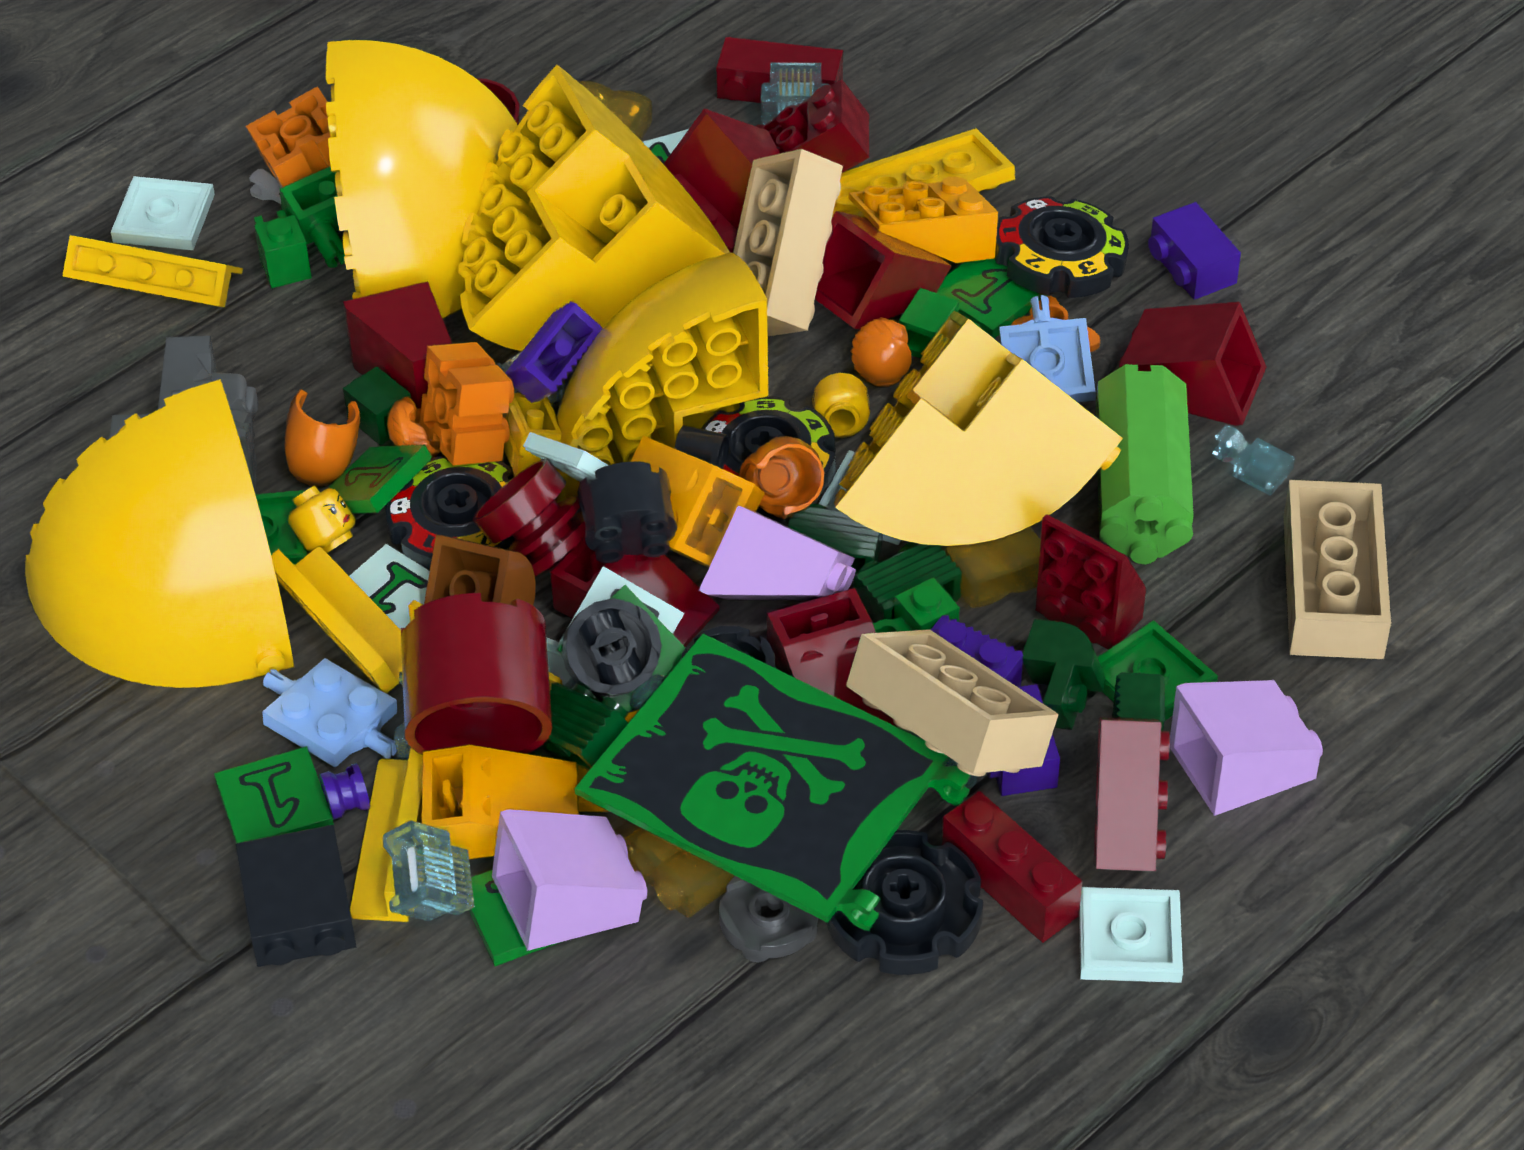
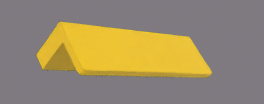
(148, 271)
(344, 614)
(393, 802)

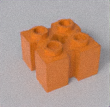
(295, 140)
(466, 403)

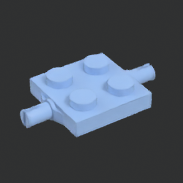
(1054, 349)
(330, 712)

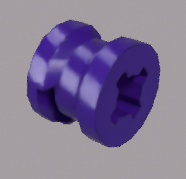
(344, 790)

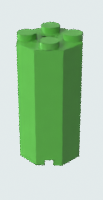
(1148, 488)

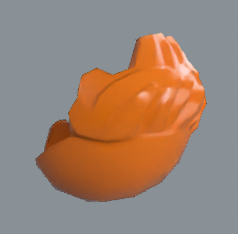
(881, 352)
(405, 428)

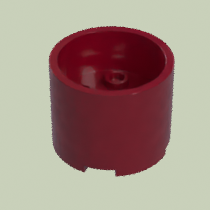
(476, 675)

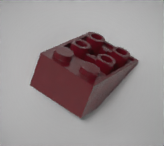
(825, 124)
(656, 575)
(1087, 584)
(819, 643)

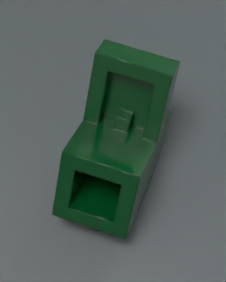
(1067, 662)

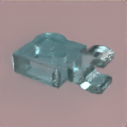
(1254, 464)

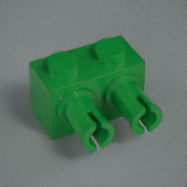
(315, 211)

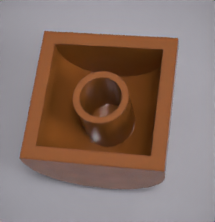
(478, 568)

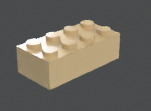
(787, 232)
(1336, 569)
(951, 701)

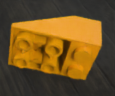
(936, 217)
(700, 498)
(473, 783)

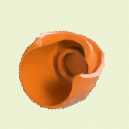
(317, 450)
(787, 473)

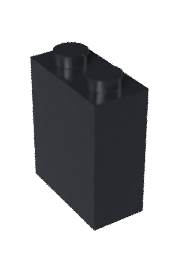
(295, 896)

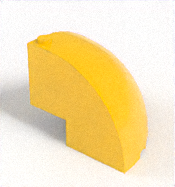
(407, 163)
(574, 218)
(668, 362)
(972, 446)
(161, 553)

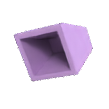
(774, 563)
(1241, 741)
(564, 876)

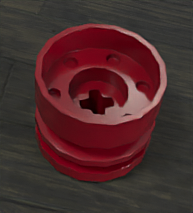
(529, 513)

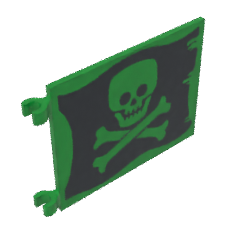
(768, 779)

